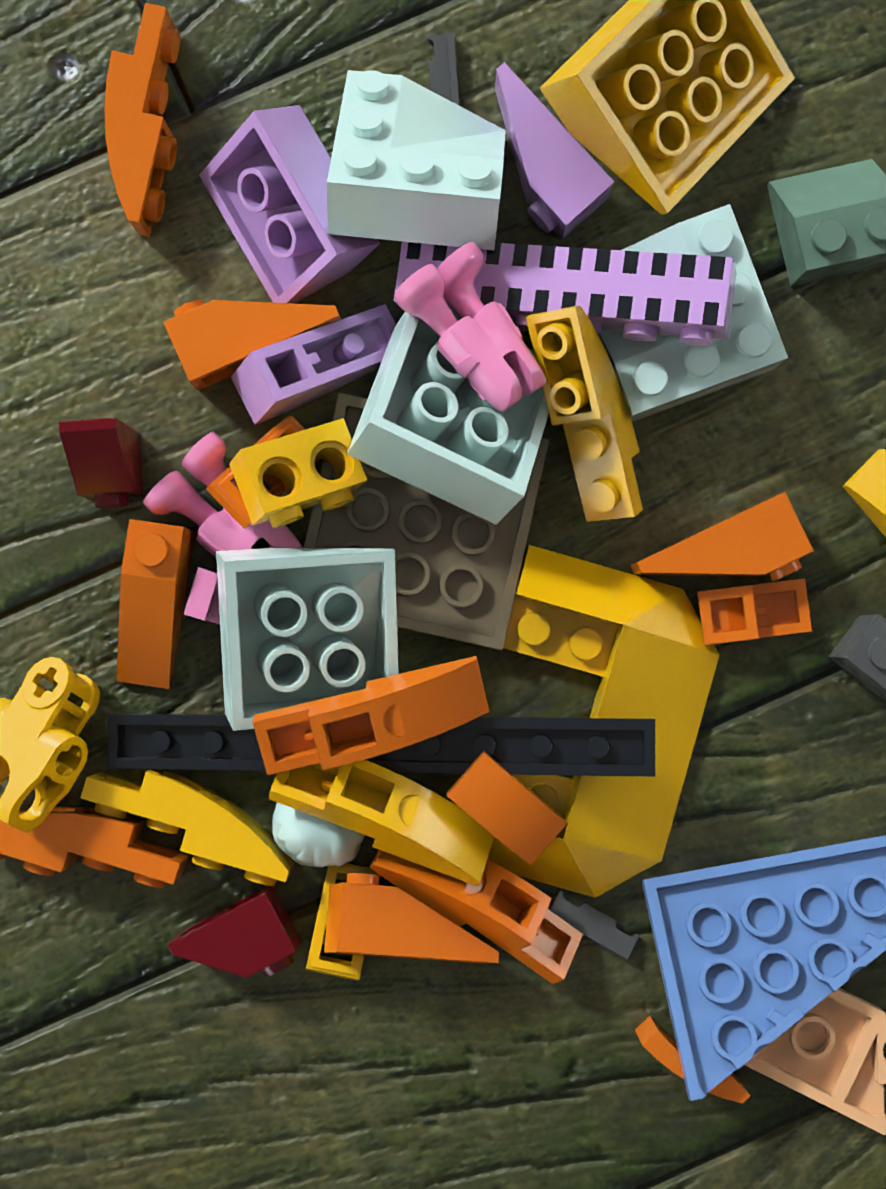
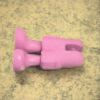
(485, 340)
(216, 529)

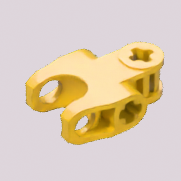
(42, 741)

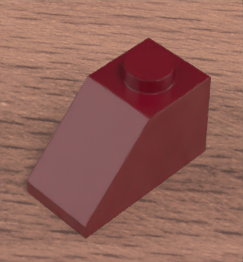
(103, 460)
(242, 937)

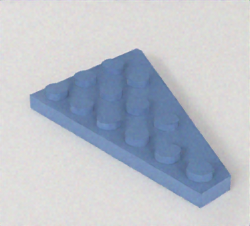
(761, 947)

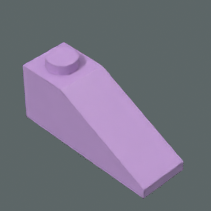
(554, 169)
(312, 363)

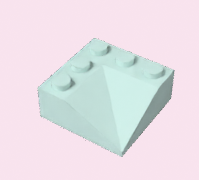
(412, 166)
(671, 372)
(439, 433)
(303, 625)

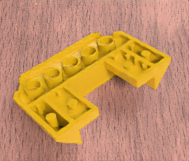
(650, 666)

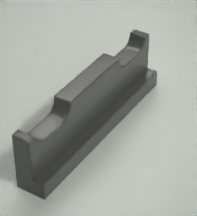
(444, 67)
(594, 926)

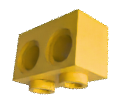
(294, 463)

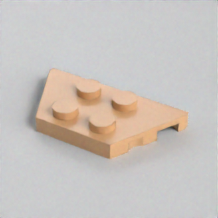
(834, 1058)

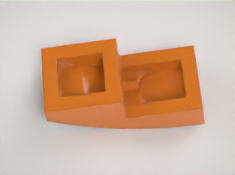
(754, 611)
(506, 808)
(665, 1050)

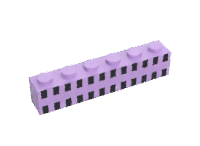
(616, 288)

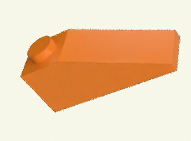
(221, 333)
(745, 545)
(152, 601)
(393, 924)

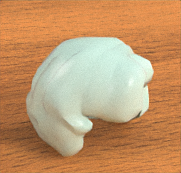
(312, 839)

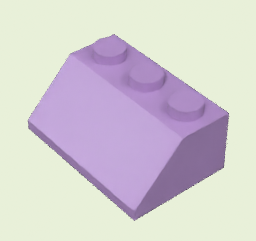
(275, 203)

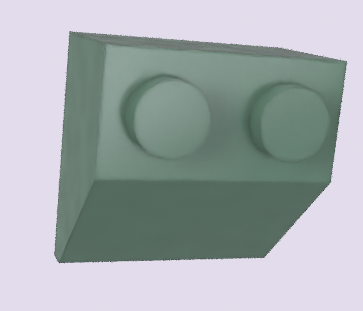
(831, 221)

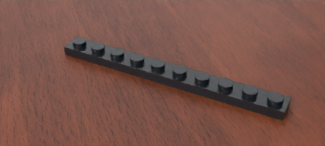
(516, 743)

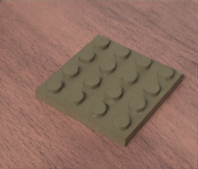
(450, 565)

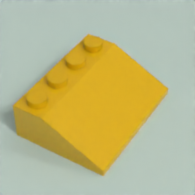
(668, 90)

